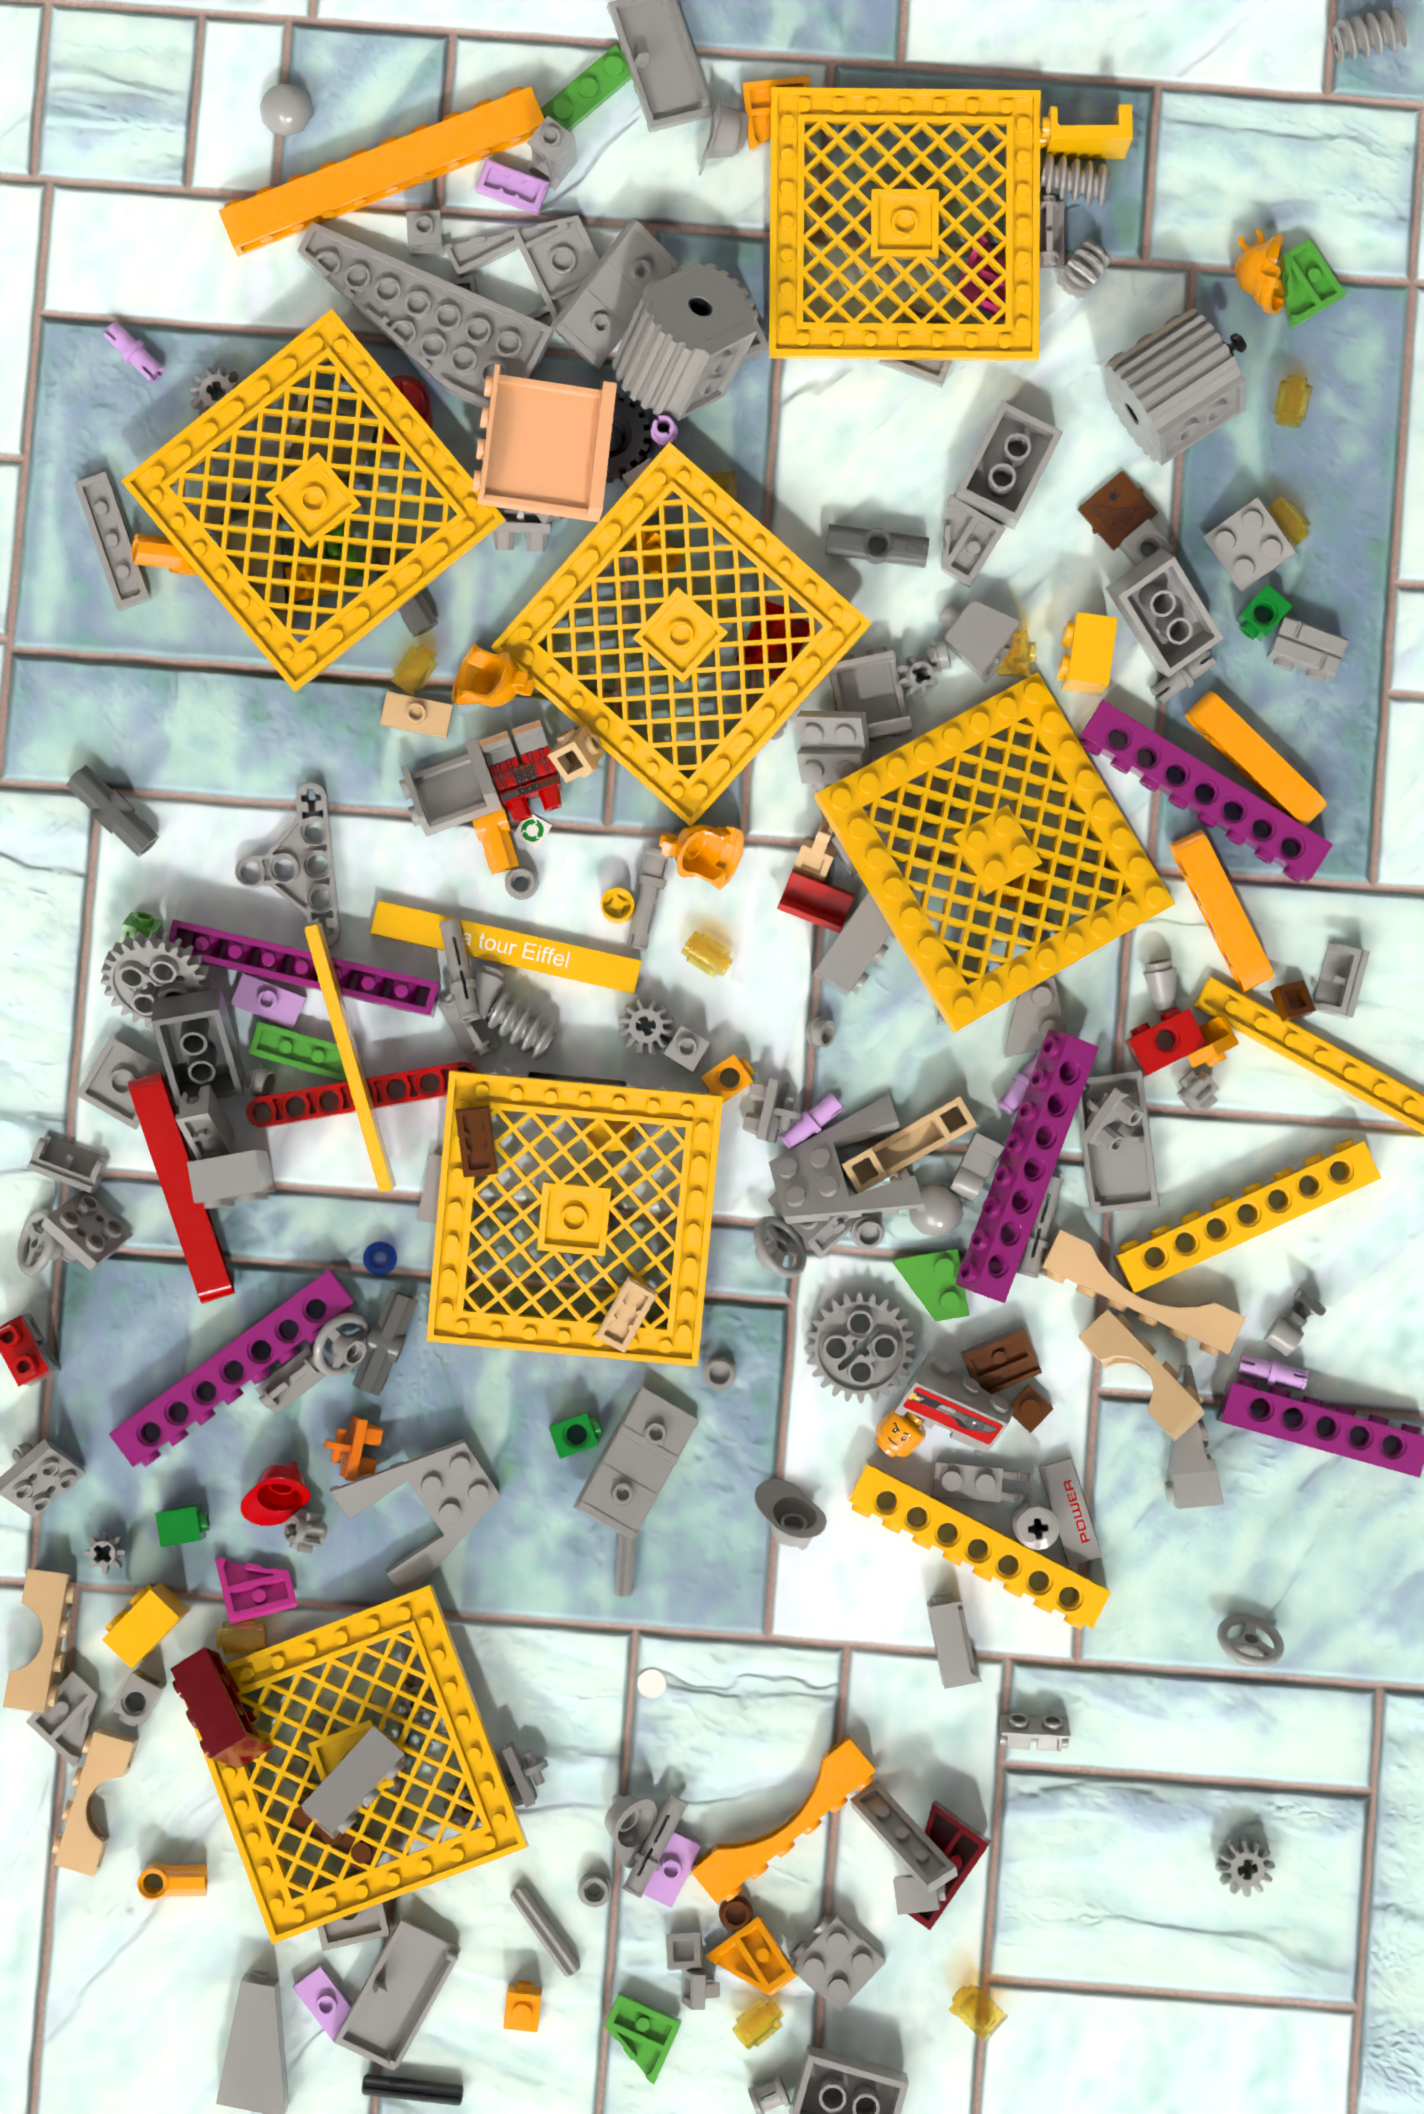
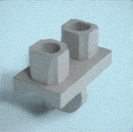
(536, 531)
(776, 1110)
(1108, 1117)
(522, 1789)

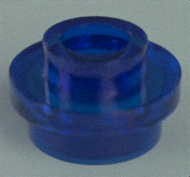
(372, 1266)

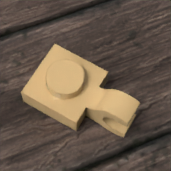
(815, 856)

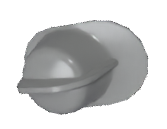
(727, 133)
(790, 1513)
(629, 1825)

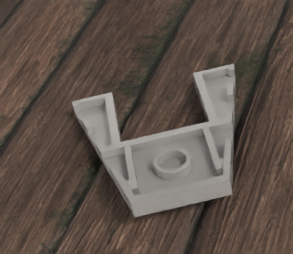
(554, 251)
(813, 1182)
(450, 1488)

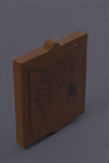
(1117, 510)

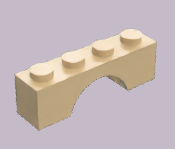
(908, 1145)
(1114, 1344)
(34, 1685)
(83, 1842)

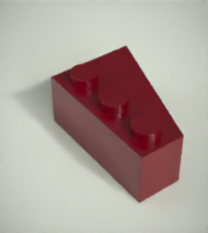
(217, 1710)
(962, 1847)

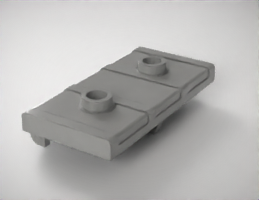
(661, 62)
(611, 292)
(1121, 1178)
(635, 1463)
(398, 1994)

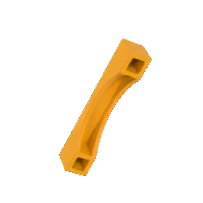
(730, 1864)

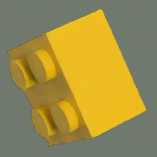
(1088, 653)
(141, 1629)

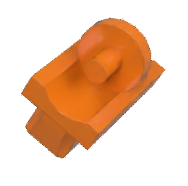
(359, 1433)

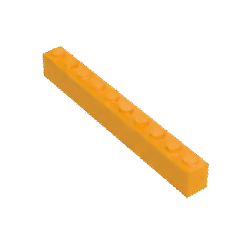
(382, 170)

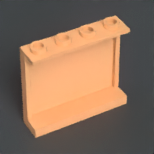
(544, 446)

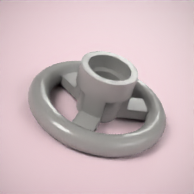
(41, 1245)
(774, 1249)
(346, 1348)
(1248, 1646)

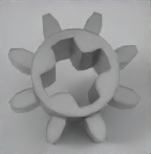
(925, 673)
(1198, 1091)
(305, 1531)
(114, 1553)
(416, 1688)

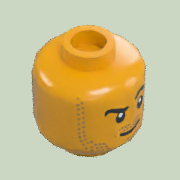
(899, 1434)

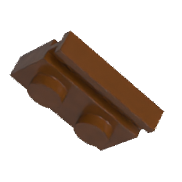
(1002, 1361)

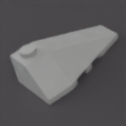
(1190, 1470)

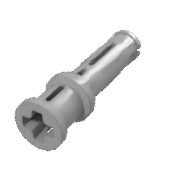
(651, 883)

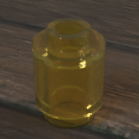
(1292, 401)
(1291, 519)
(414, 669)
(707, 954)
(241, 1637)
(758, 2023)

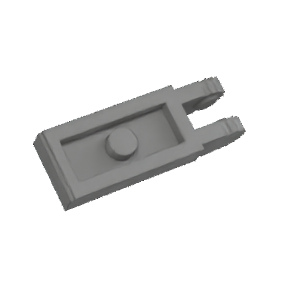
(975, 1482)

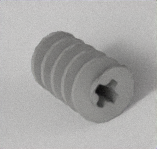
(1369, 32)
(1075, 179)
(522, 1025)
(1045, 1533)

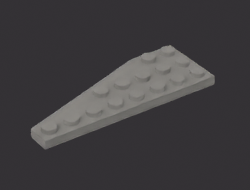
(435, 322)

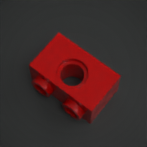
(1185, 1035)

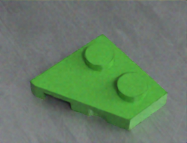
(1307, 283)
(933, 1282)
(642, 2032)

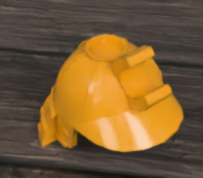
(1259, 273)
(489, 679)
(705, 852)

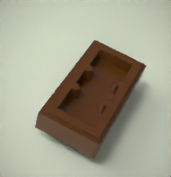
(476, 1141)

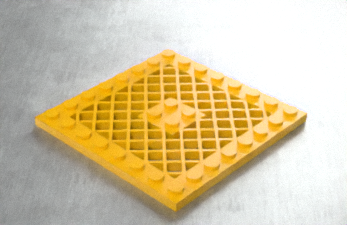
(904, 223)
(312, 500)
(681, 634)
(994, 851)
(575, 1218)
(468, 1737)

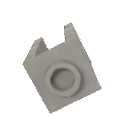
(552, 152)
(951, 1641)

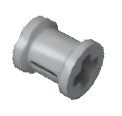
(776, 2087)

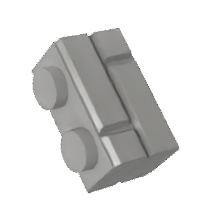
(1307, 649)

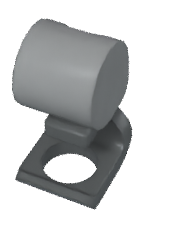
(1287, 1331)

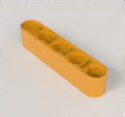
(1255, 759)
(1221, 910)

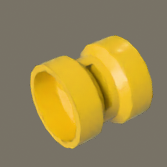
(619, 901)

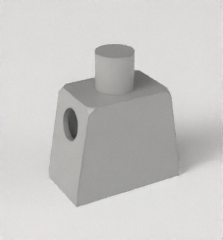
(979, 636)

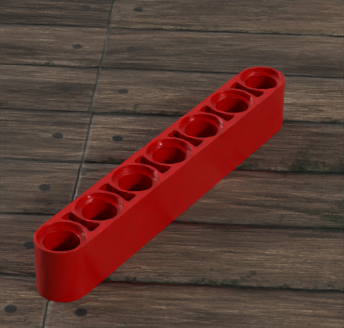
(380, 1096)
(170, 1161)

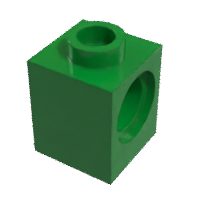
(1273, 604)
(564, 1445)
(182, 1524)

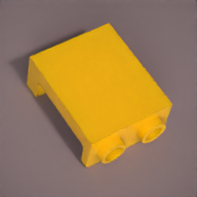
(1087, 140)

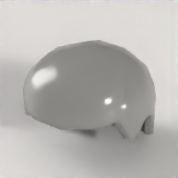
(286, 109)
(942, 1211)

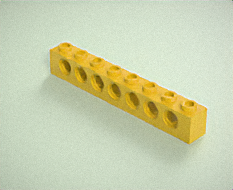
(1359, 1172)
(1090, 1595)

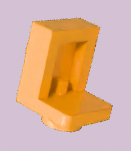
(1219, 1040)

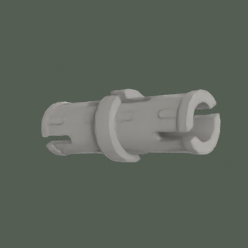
(1182, 678)

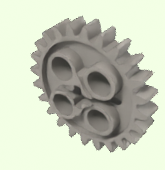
(151, 970)
(882, 1369)

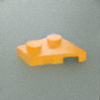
(758, 106)
(755, 1957)

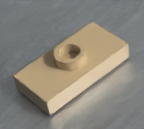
(416, 715)
(626, 1314)

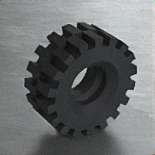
(635, 442)

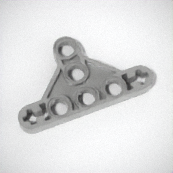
(296, 847)

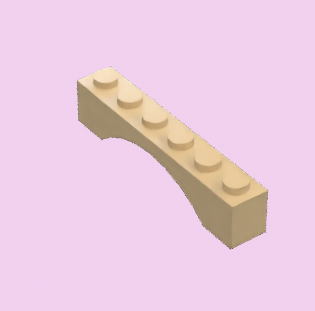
(1207, 1322)

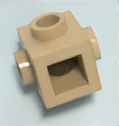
(576, 753)

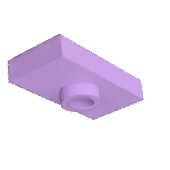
(512, 187)
(268, 1001)
(674, 1868)
(323, 1999)

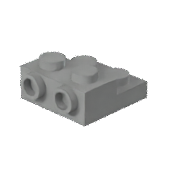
(831, 746)
(836, 1961)

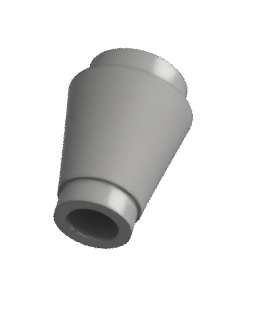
(1161, 981)
(489, 986)

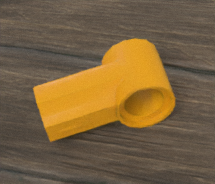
(159, 552)
(495, 837)
(177, 1880)

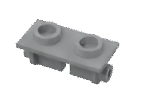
(1051, 232)
(473, 1036)
(290, 1382)
(1049, 1730)

